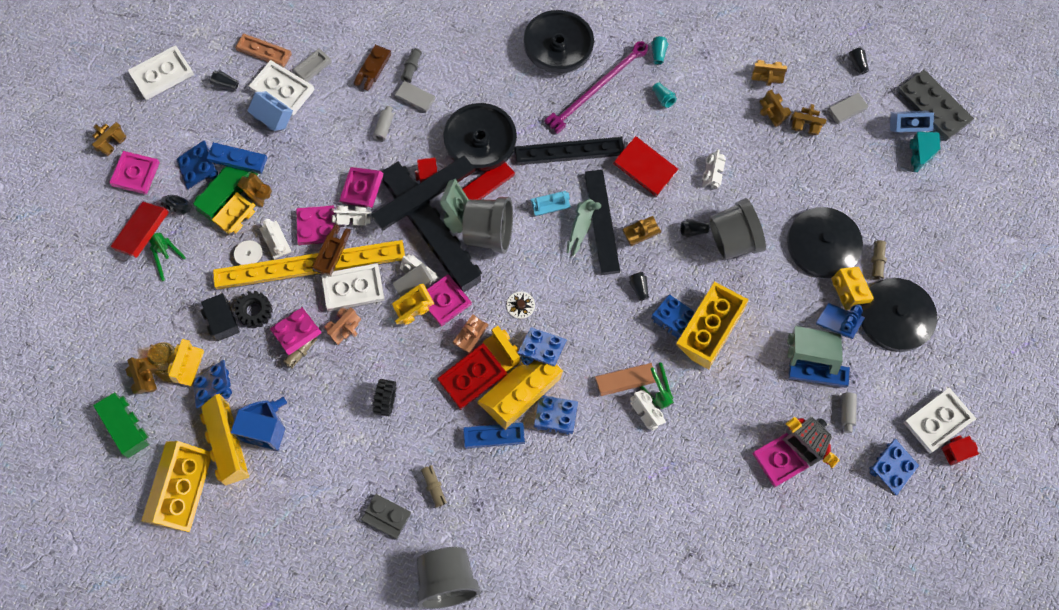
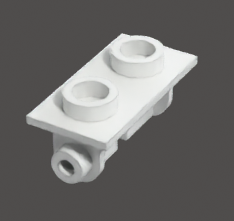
(715, 162)
(344, 214)
(274, 238)
(410, 262)
(643, 402)

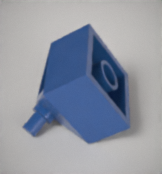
(260, 424)

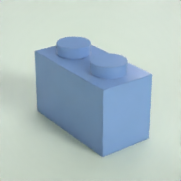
(270, 111)
(911, 121)

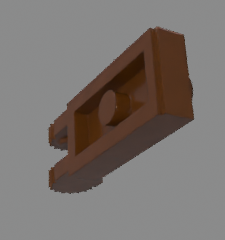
(372, 66)
(331, 251)

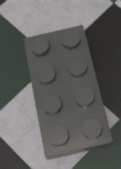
(928, 95)

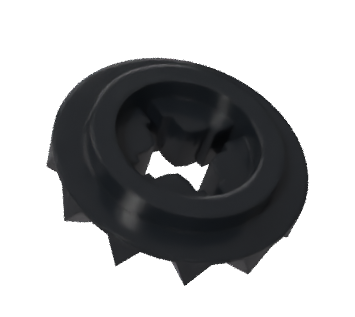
(176, 204)

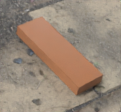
(263, 50)
(625, 379)

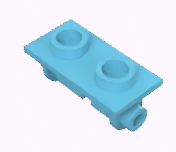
(550, 203)

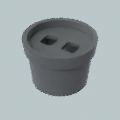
(488, 224)
(737, 230)
(445, 578)

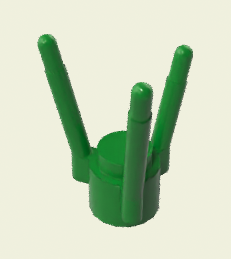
(160, 244)
(664, 397)

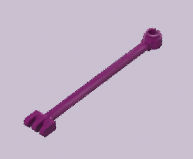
(558, 120)

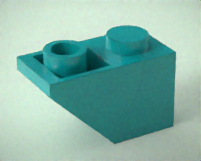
(924, 148)

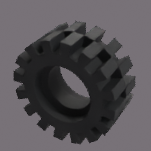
(262, 316)
(384, 397)

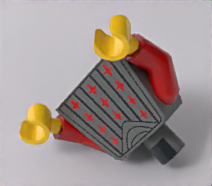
(811, 440)

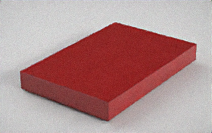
(645, 166)
(139, 229)
(472, 376)

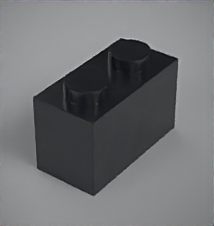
(219, 316)

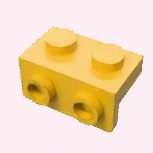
(233, 213)
(851, 287)
(412, 304)
(502, 349)
(186, 363)

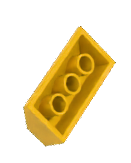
(712, 324)
(519, 391)
(225, 447)
(177, 486)

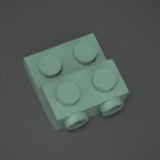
(453, 203)

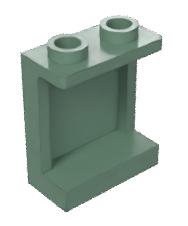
(815, 347)

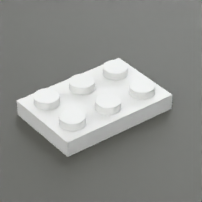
(161, 72)
(282, 85)
(353, 287)
(939, 420)

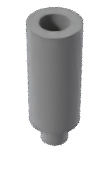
(383, 124)
(848, 415)

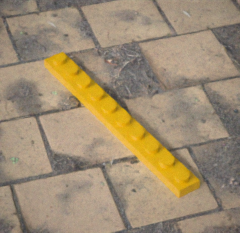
(302, 265)

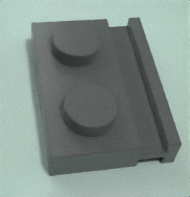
(386, 516)

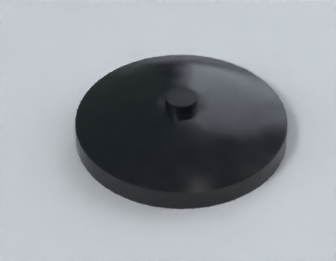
(558, 41)
(481, 134)
(824, 242)
(899, 315)

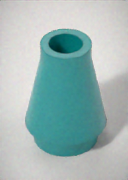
(659, 49)
(664, 95)

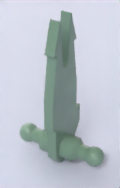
(581, 224)

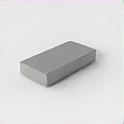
(312, 65)
(415, 96)
(848, 108)
(416, 276)

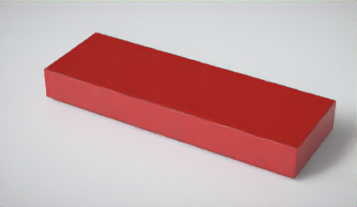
(488, 182)

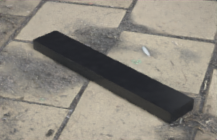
(569, 150)
(422, 193)
(602, 223)

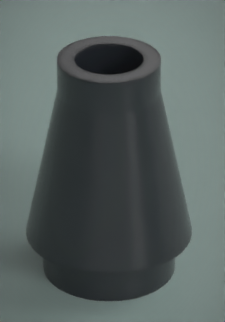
(859, 60)
(222, 80)
(692, 228)
(640, 286)

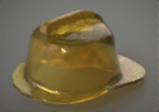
(161, 356)

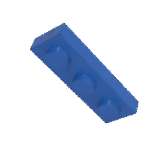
(237, 158)
(818, 373)
(493, 435)

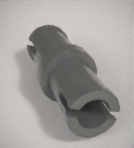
(411, 65)

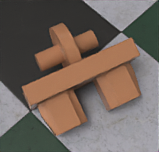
(344, 326)
(470, 334)

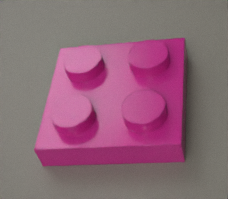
(134, 172)
(361, 187)
(314, 224)
(447, 299)
(295, 330)
(779, 461)

